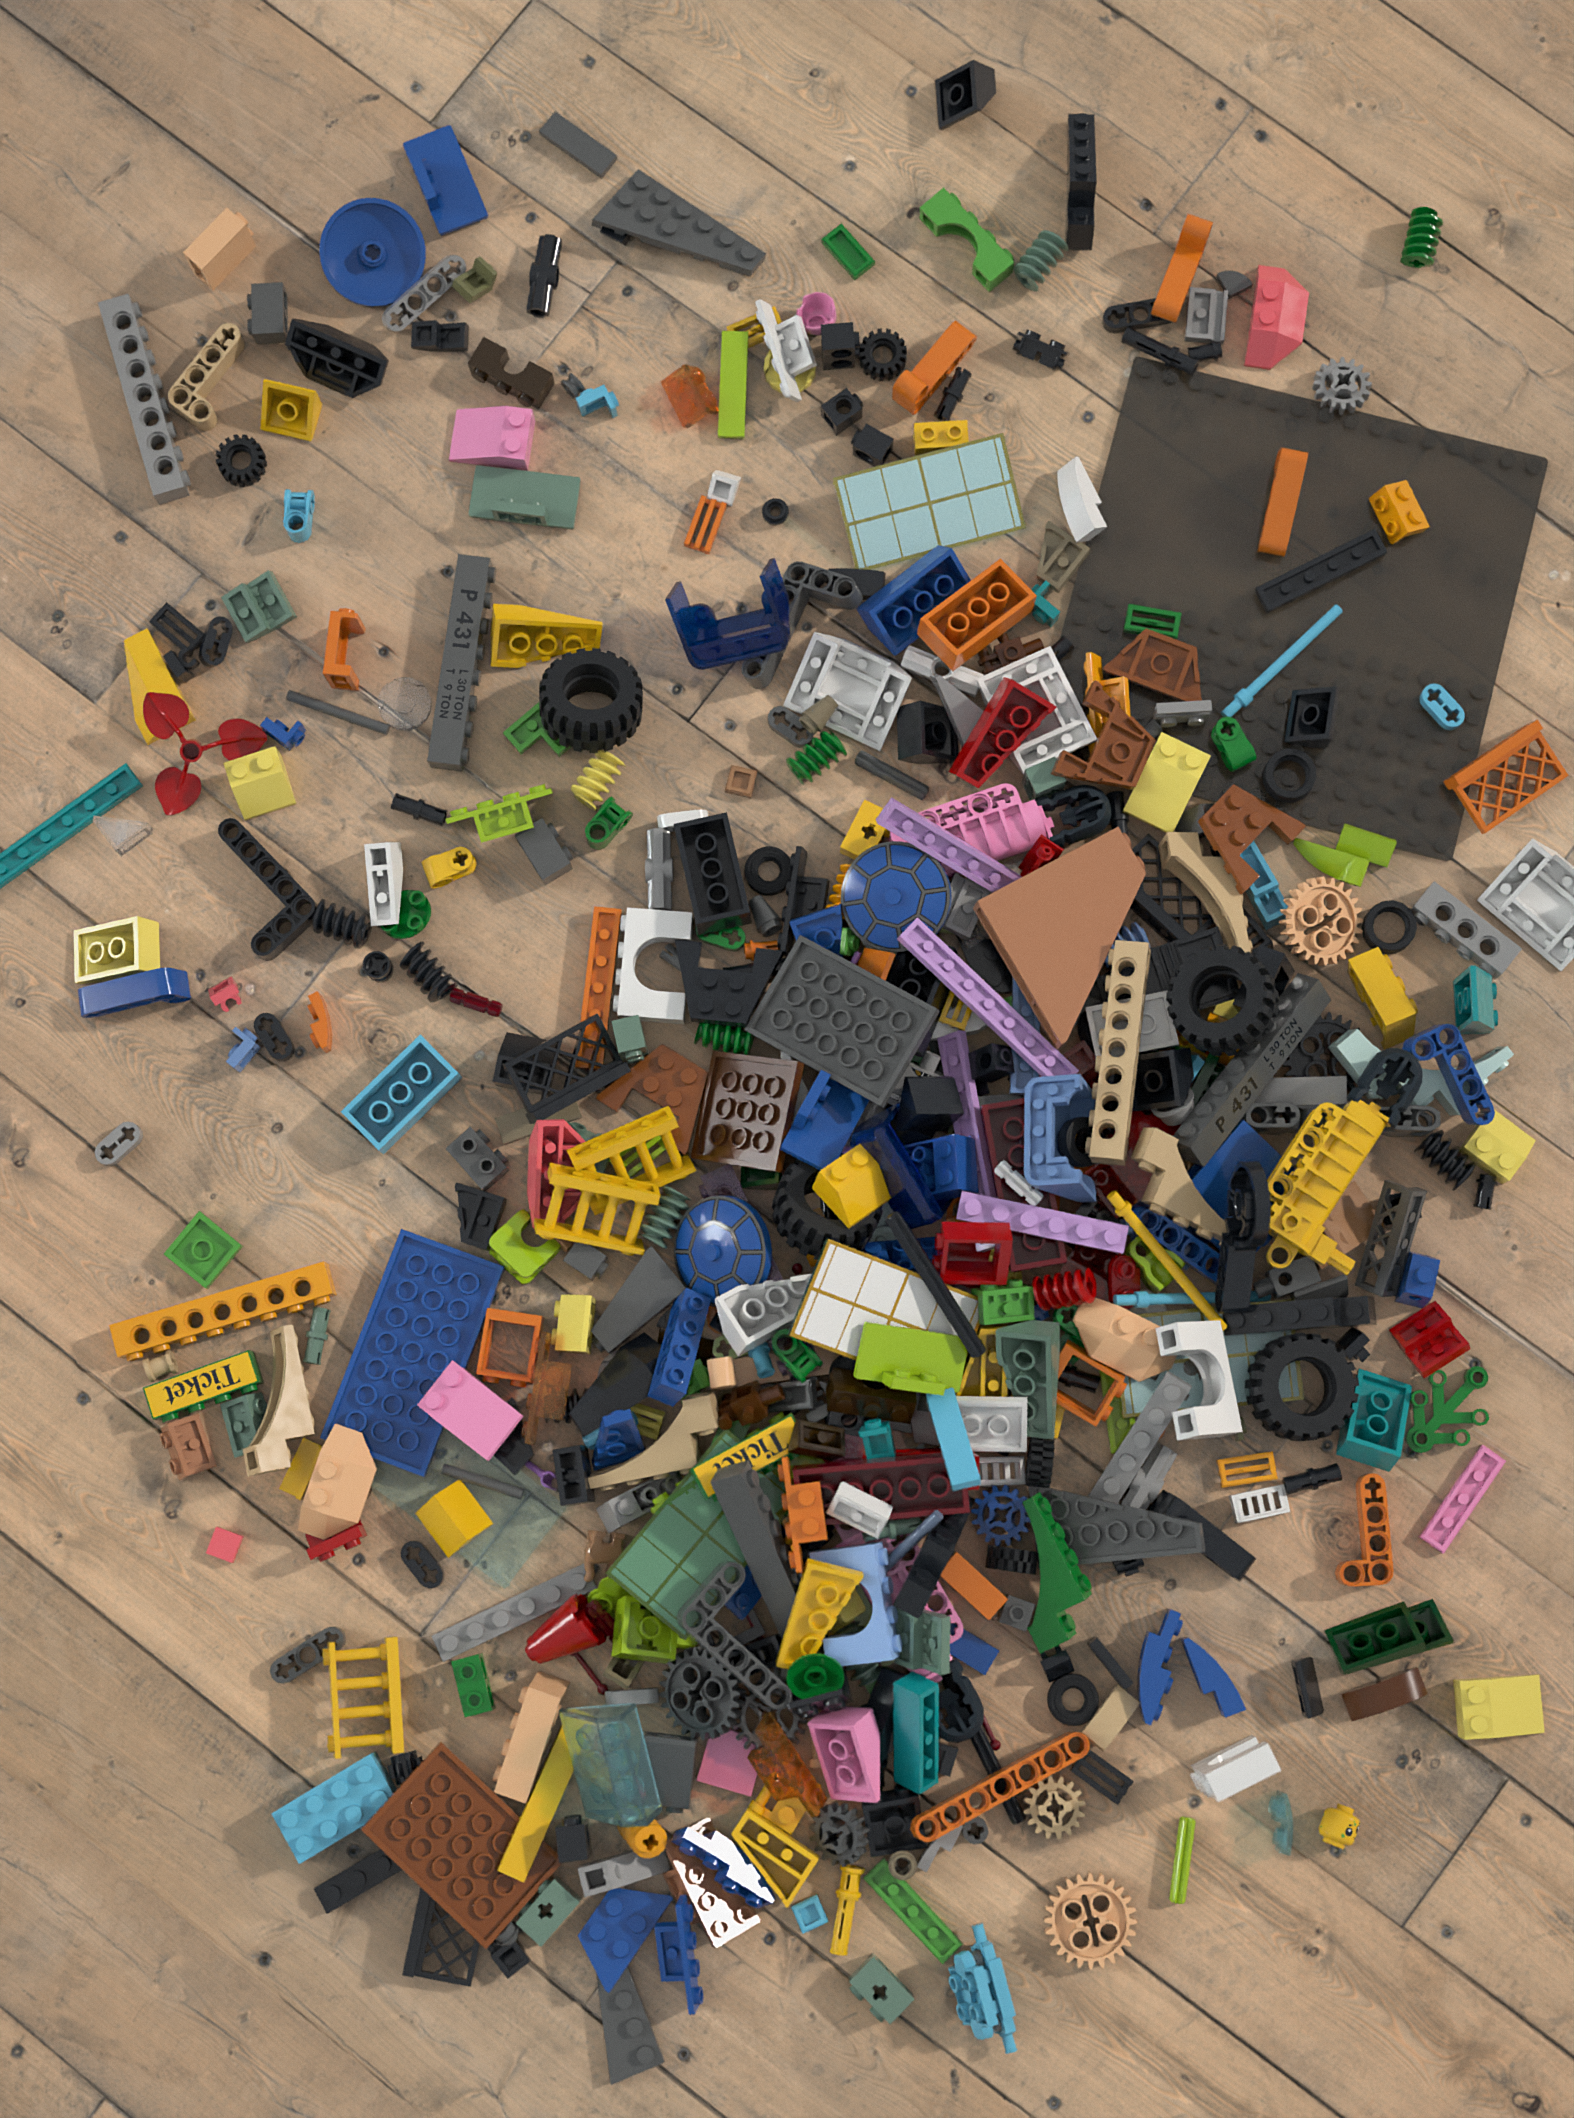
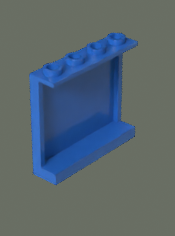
(1213, 1179)

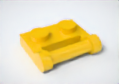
(785, 1813)

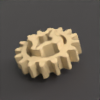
(1041, 1807)

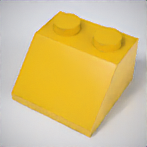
(852, 1186)

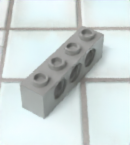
(1502, 948)

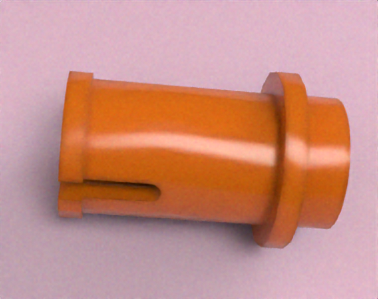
(750, 948)

